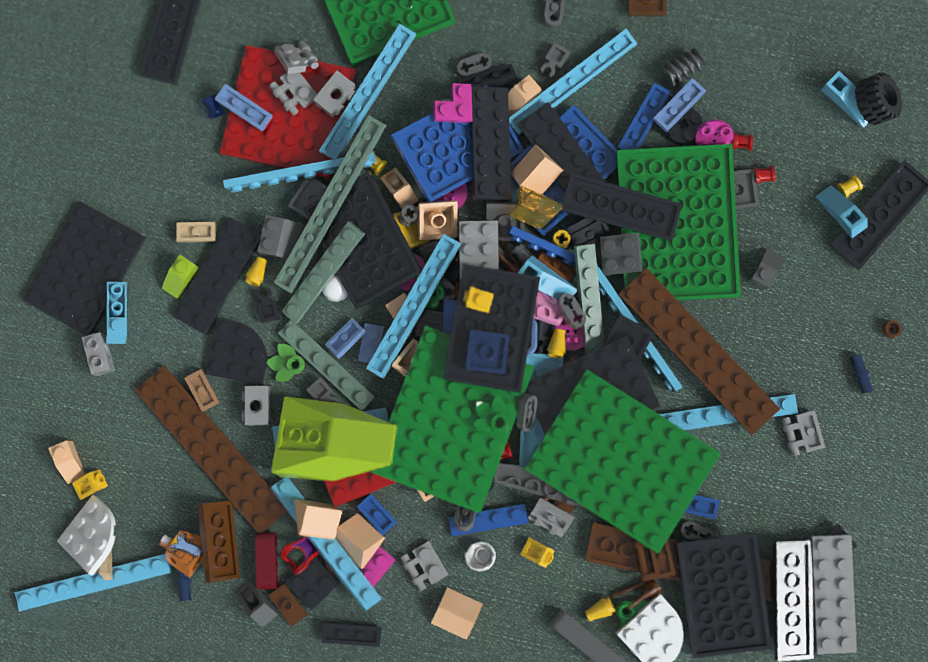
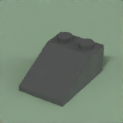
(280, 237)

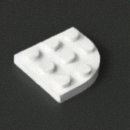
(90, 535)
(654, 632)

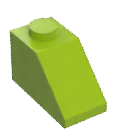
(179, 276)

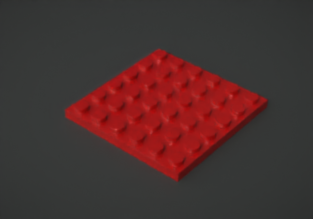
(287, 138)

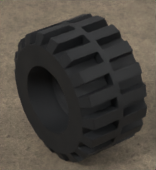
(878, 98)

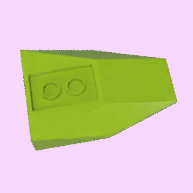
(329, 441)

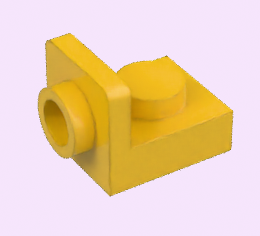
(478, 300)
(89, 484)
(537, 552)

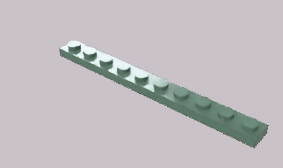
(330, 204)

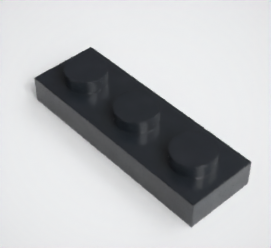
(492, 78)
(351, 634)

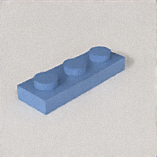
(679, 105)
(243, 107)

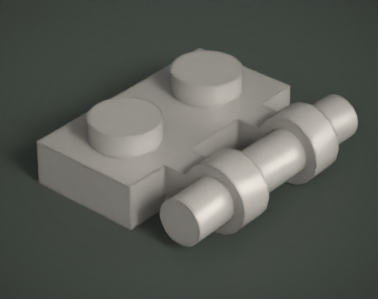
(291, 57)
(300, 89)
(809, 432)
(550, 518)
(429, 562)

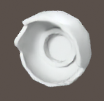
(335, 290)
(480, 556)

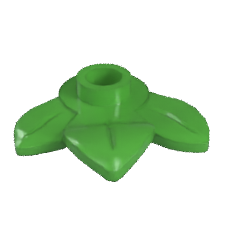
(283, 363)

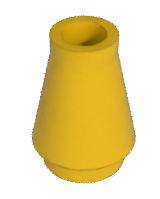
(256, 272)
(556, 347)
(601, 609)

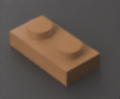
(202, 390)

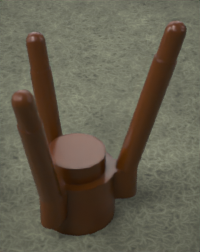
(513, 266)
(650, 590)

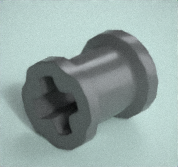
(410, 210)
(521, 253)

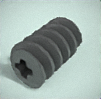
(684, 65)

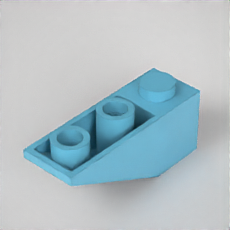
(842, 92)
(843, 211)
(550, 281)
(116, 313)

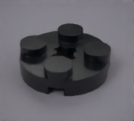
(679, 136)

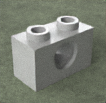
(336, 83)
(98, 354)
(263, 415)

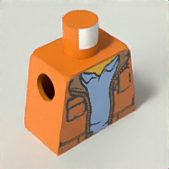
(183, 551)

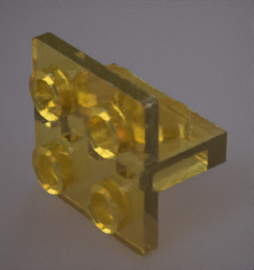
(534, 208)

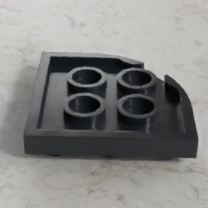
(237, 353)

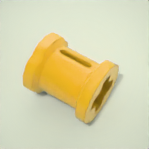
(379, 165)
(850, 186)
(566, 236)

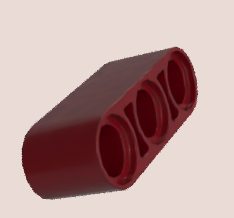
(266, 560)

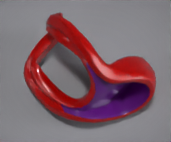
(307, 548)

